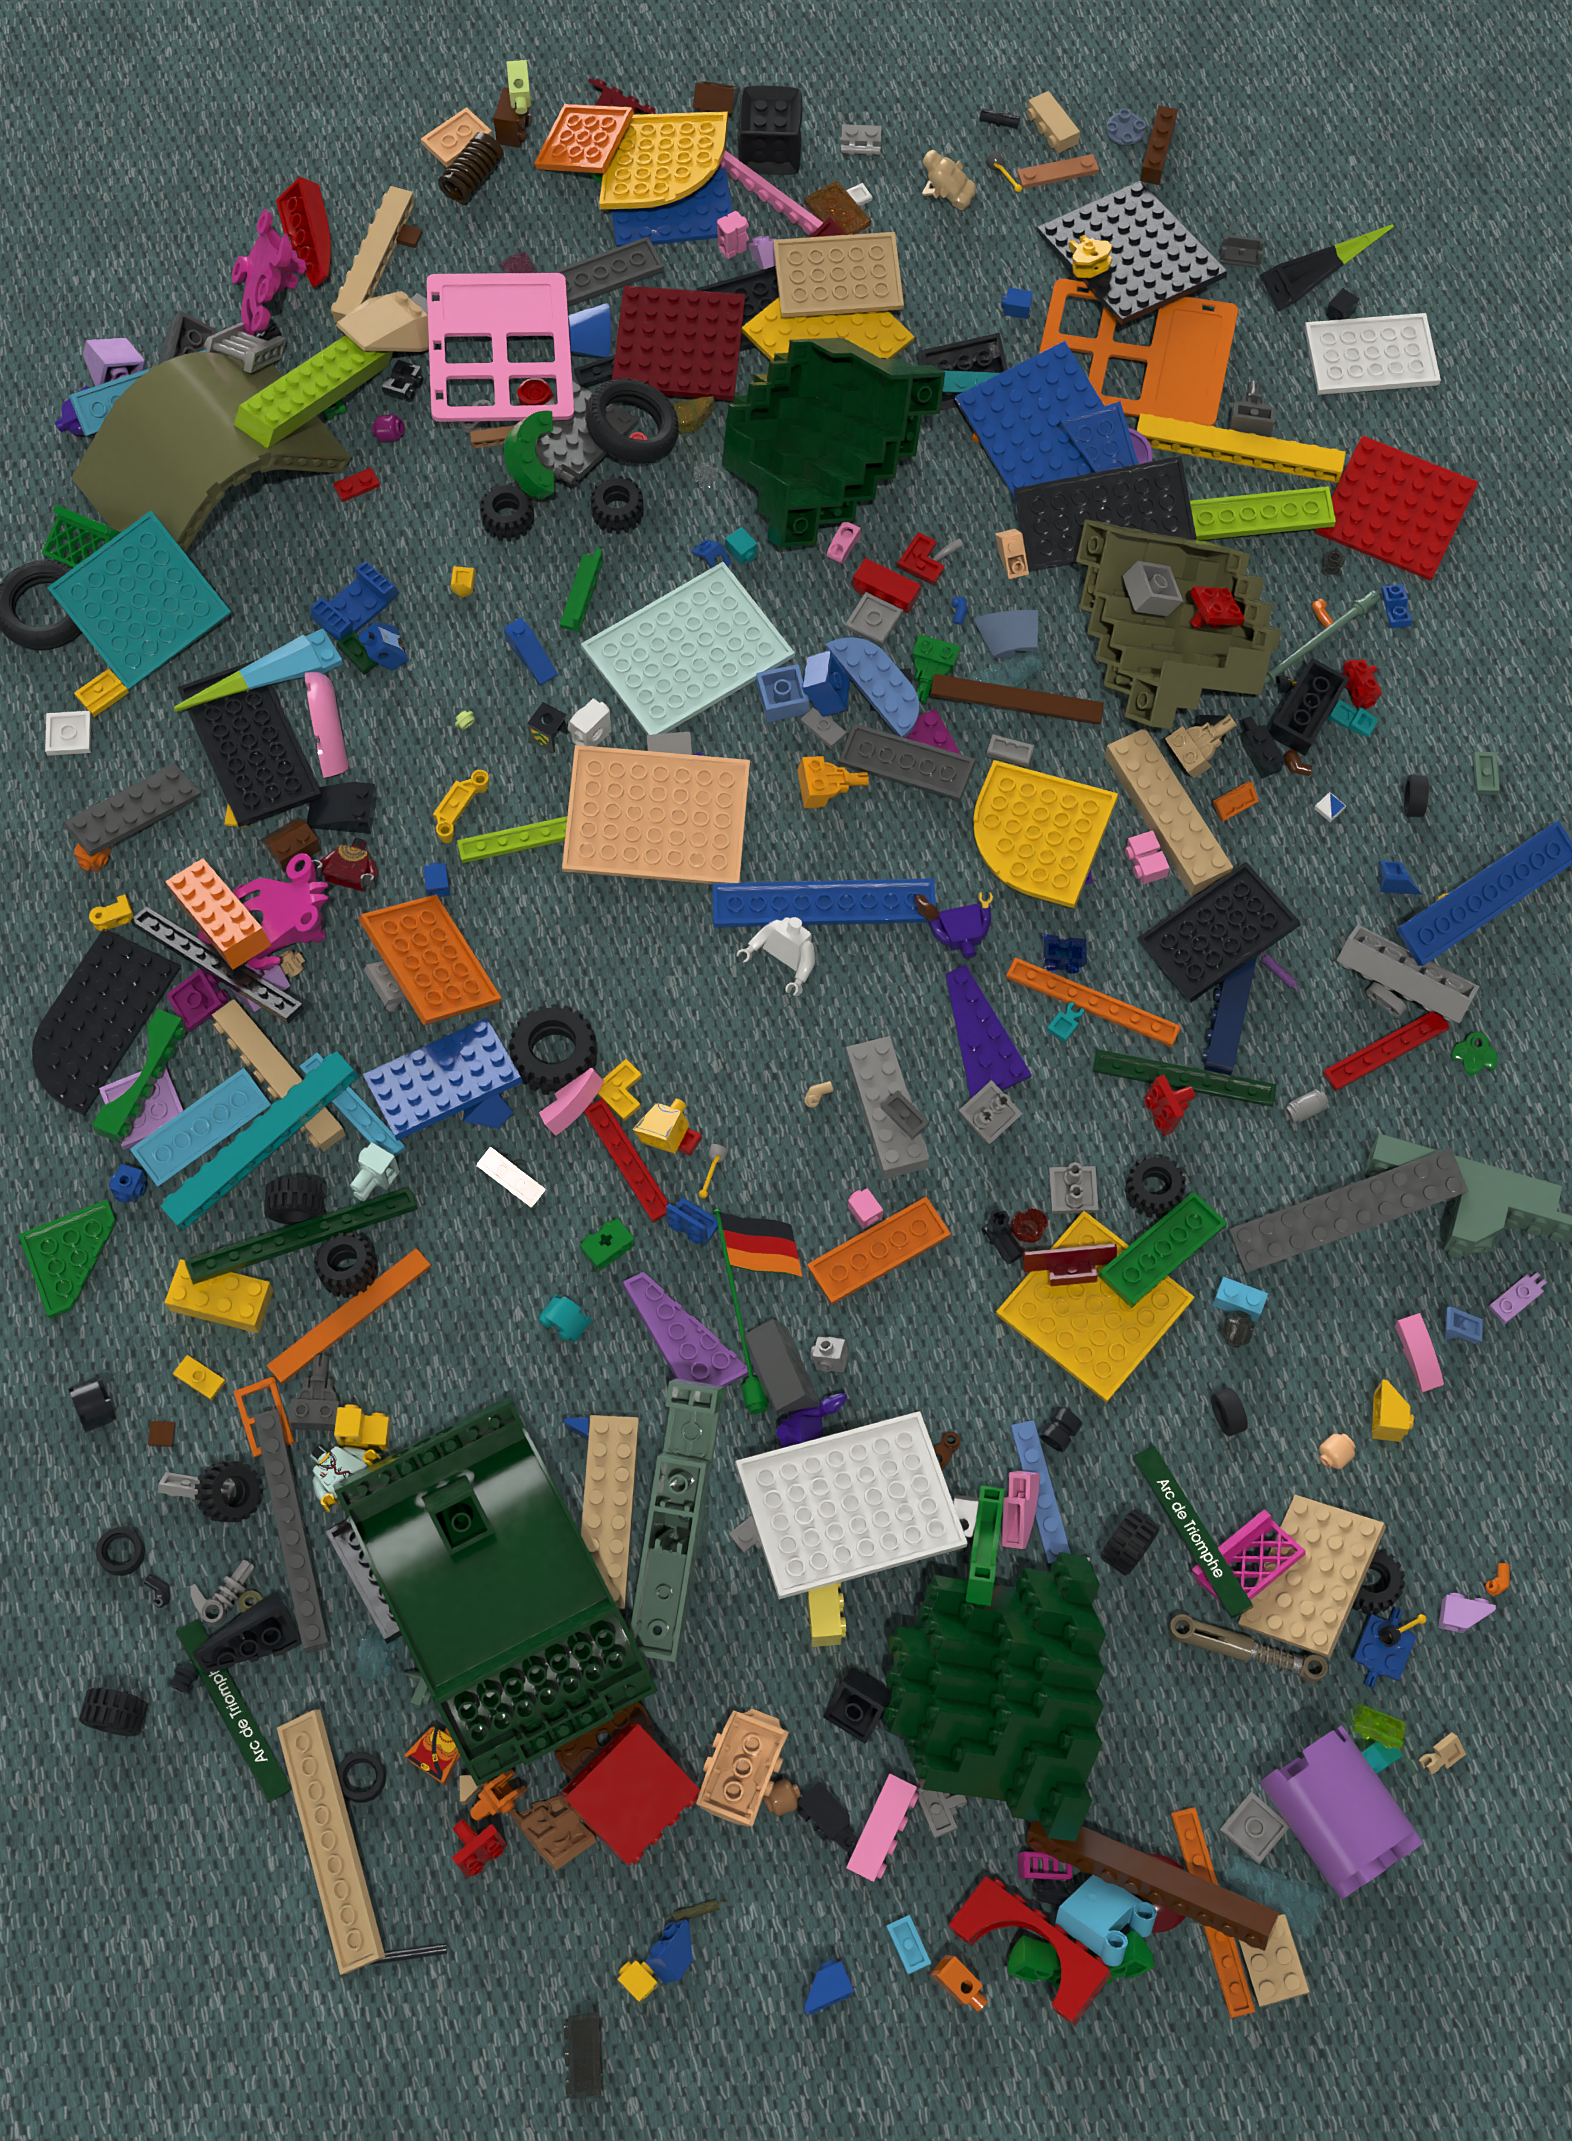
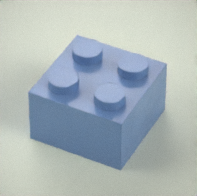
(782, 693)

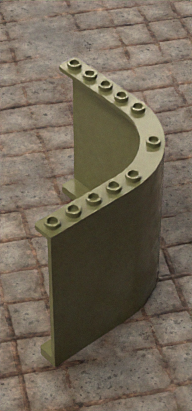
(177, 446)

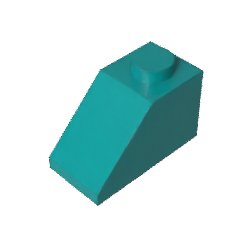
(1380, 1756)

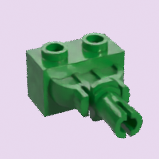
(932, 658)

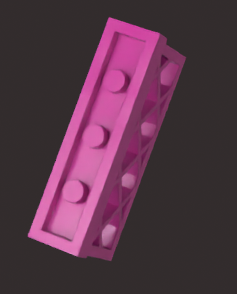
(1249, 1537)

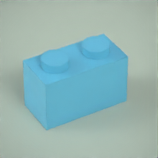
(1239, 1297)

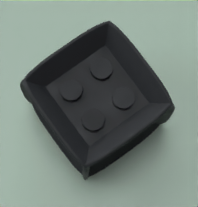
(770, 129)

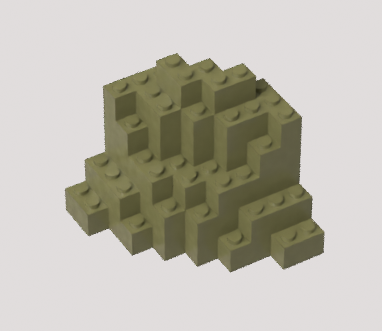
(1165, 658)

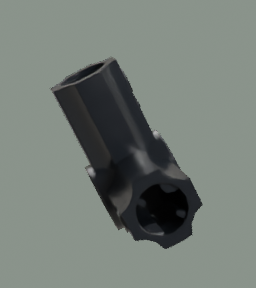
(1001, 1236)

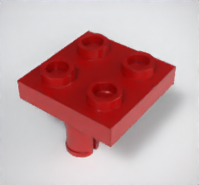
(1215, 607)
(1167, 1105)
(477, 1848)

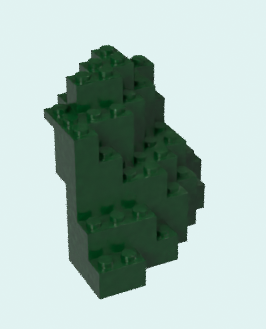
(825, 432)
(1005, 1693)

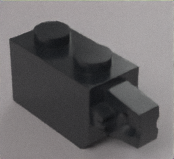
(1261, 748)
(828, 1816)

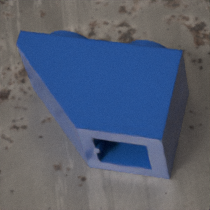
(672, 1953)

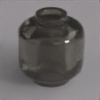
(1238, 1329)

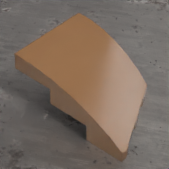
(558, 1837)

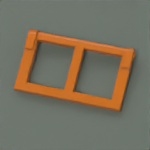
(263, 1384)

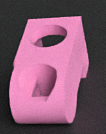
(843, 542)

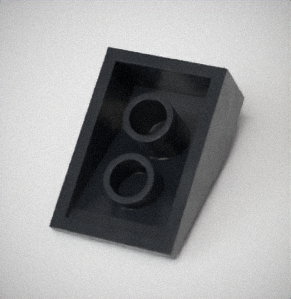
(344, 808)

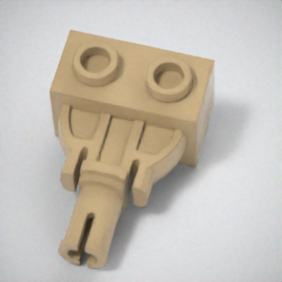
(1198, 744)

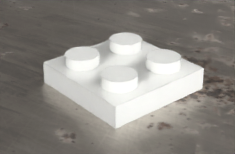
(68, 733)

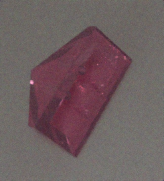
(518, 263)

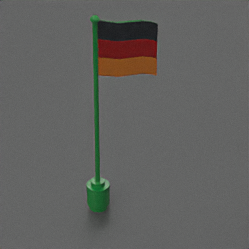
(756, 1247)

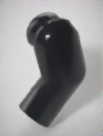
(161, 1589)

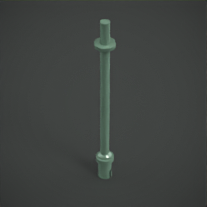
(1359, 607)

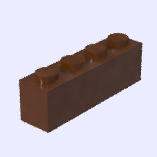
(1159, 145)

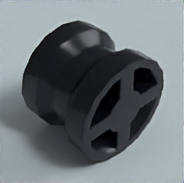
(183, 1680)

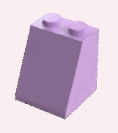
(111, 359)

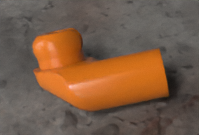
(1319, 610)
(1501, 1582)

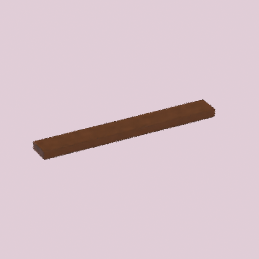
(1017, 699)

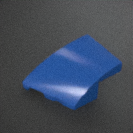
(590, 332)

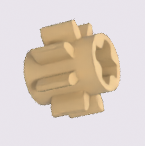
(291, 962)

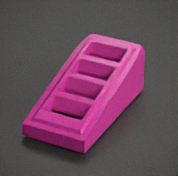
(1024, 1867)

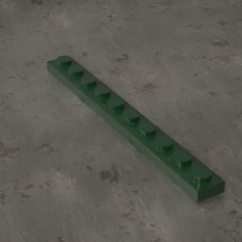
(300, 1235)

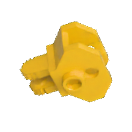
(1089, 255)

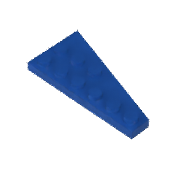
(1102, 437)

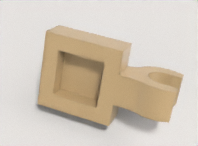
(1446, 1754)

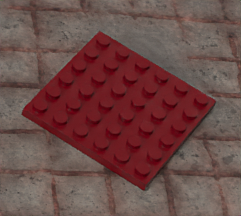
(680, 340)

